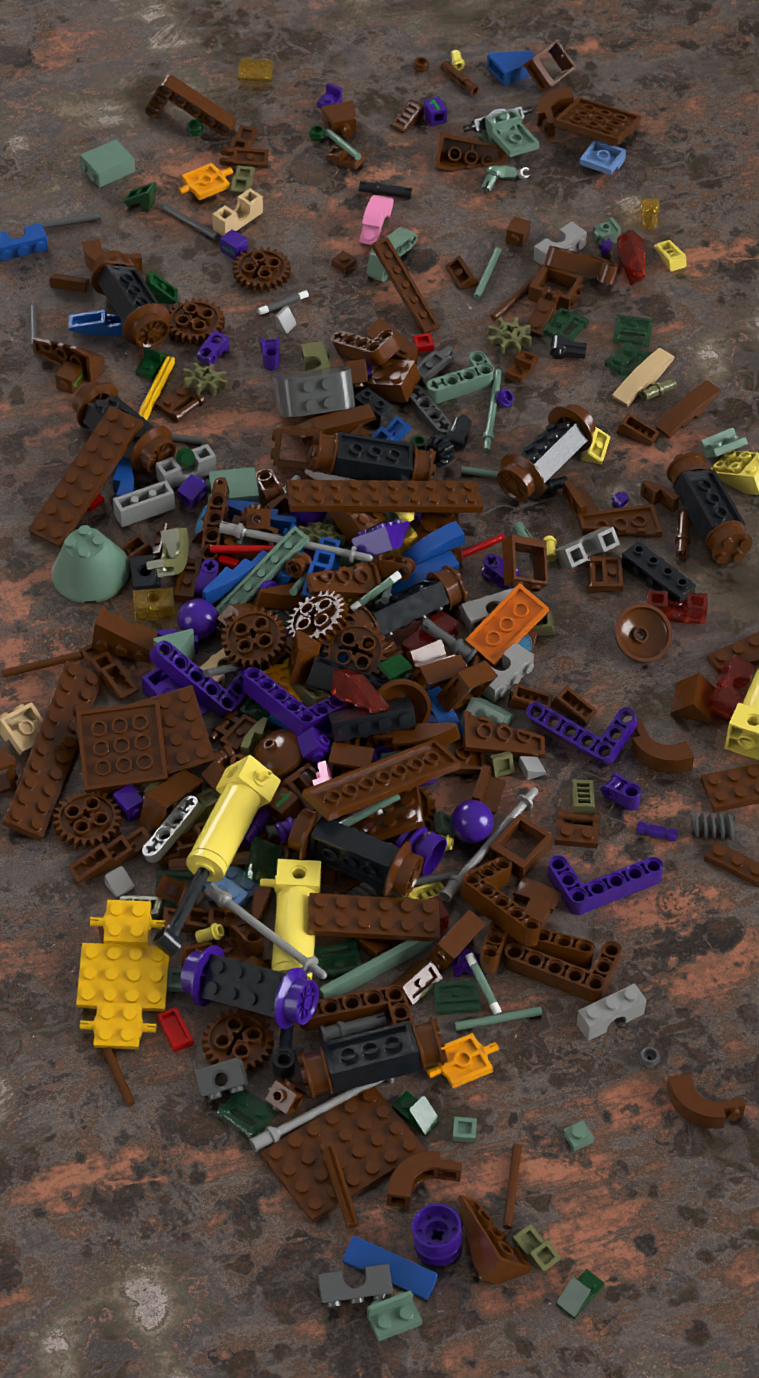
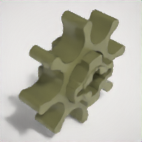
(509, 335)
(204, 379)
(318, 529)

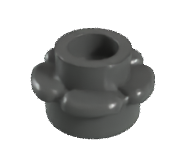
(649, 1052)

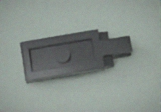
(434, 363)

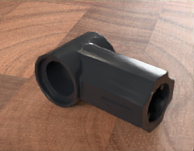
(562, 347)
(459, 432)

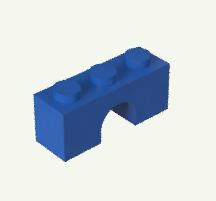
(32, 242)

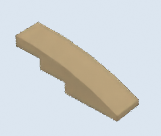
(643, 376)

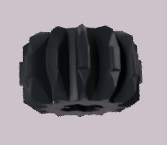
(443, 449)

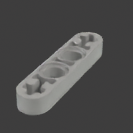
(157, 847)

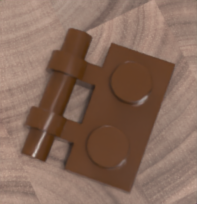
(236, 734)

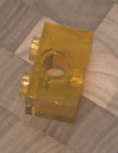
(153, 604)

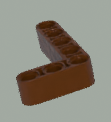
(192, 102)
(481, 891)
(555, 944)
(565, 971)
(361, 1001)

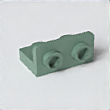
(722, 443)
(393, 1315)

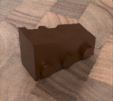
(407, 349)
(122, 637)
(165, 797)

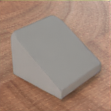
(284, 320)
(531, 767)
(118, 882)

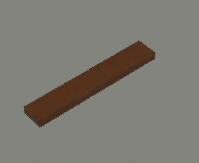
(405, 286)

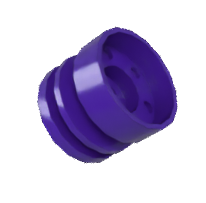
(429, 846)
(437, 1234)

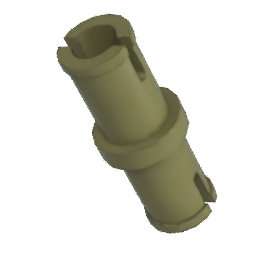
(658, 389)

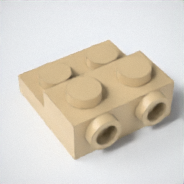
(21, 727)

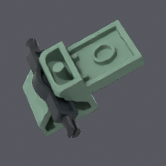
(506, 130)

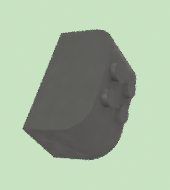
(314, 391)

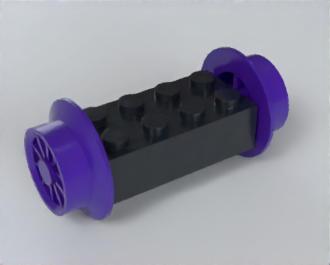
(281, 995)

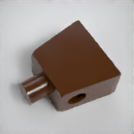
(340, 118)

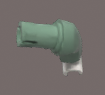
(501, 172)

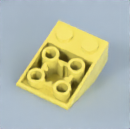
(739, 470)

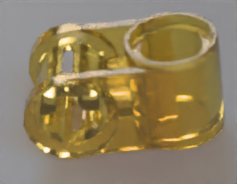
(650, 212)

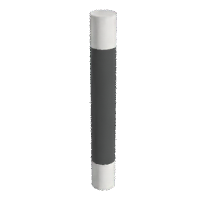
(283, 302)

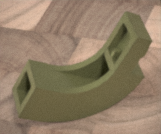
(174, 553)

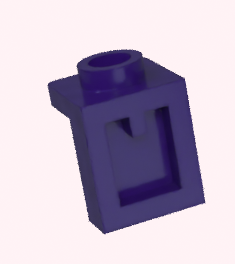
(332, 96)
(461, 965)

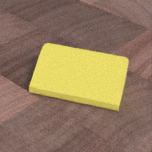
(597, 450)

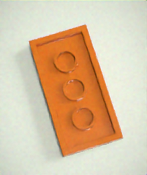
(507, 624)

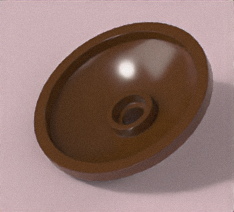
(651, 625)
(407, 688)
(279, 752)

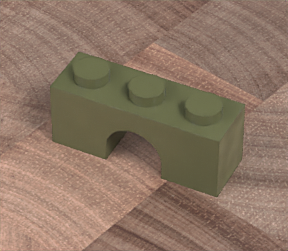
(315, 356)

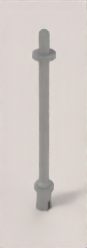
(241, 531)
(454, 882)
(224, 899)
(273, 1134)

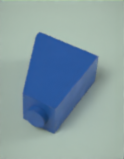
(509, 65)

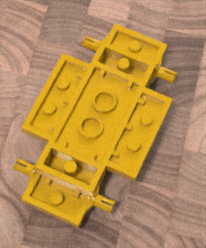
(122, 975)

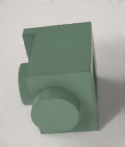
(606, 230)

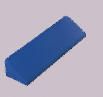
(403, 1272)

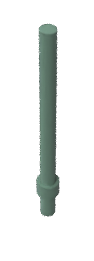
(488, 435)

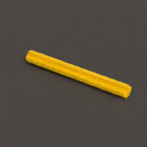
(156, 387)

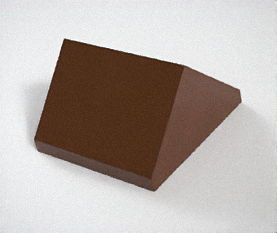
(302, 657)
(692, 698)

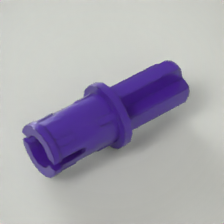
(256, 827)

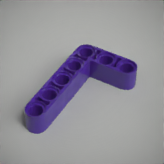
(201, 684)
(285, 706)
(582, 735)
(582, 898)

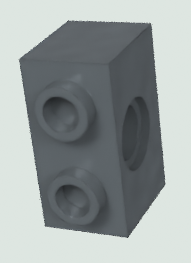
(208, 1078)

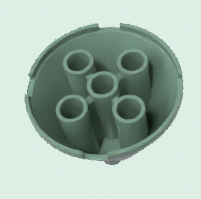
(89, 567)

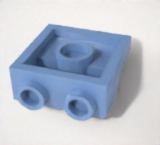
(603, 157)
(236, 885)

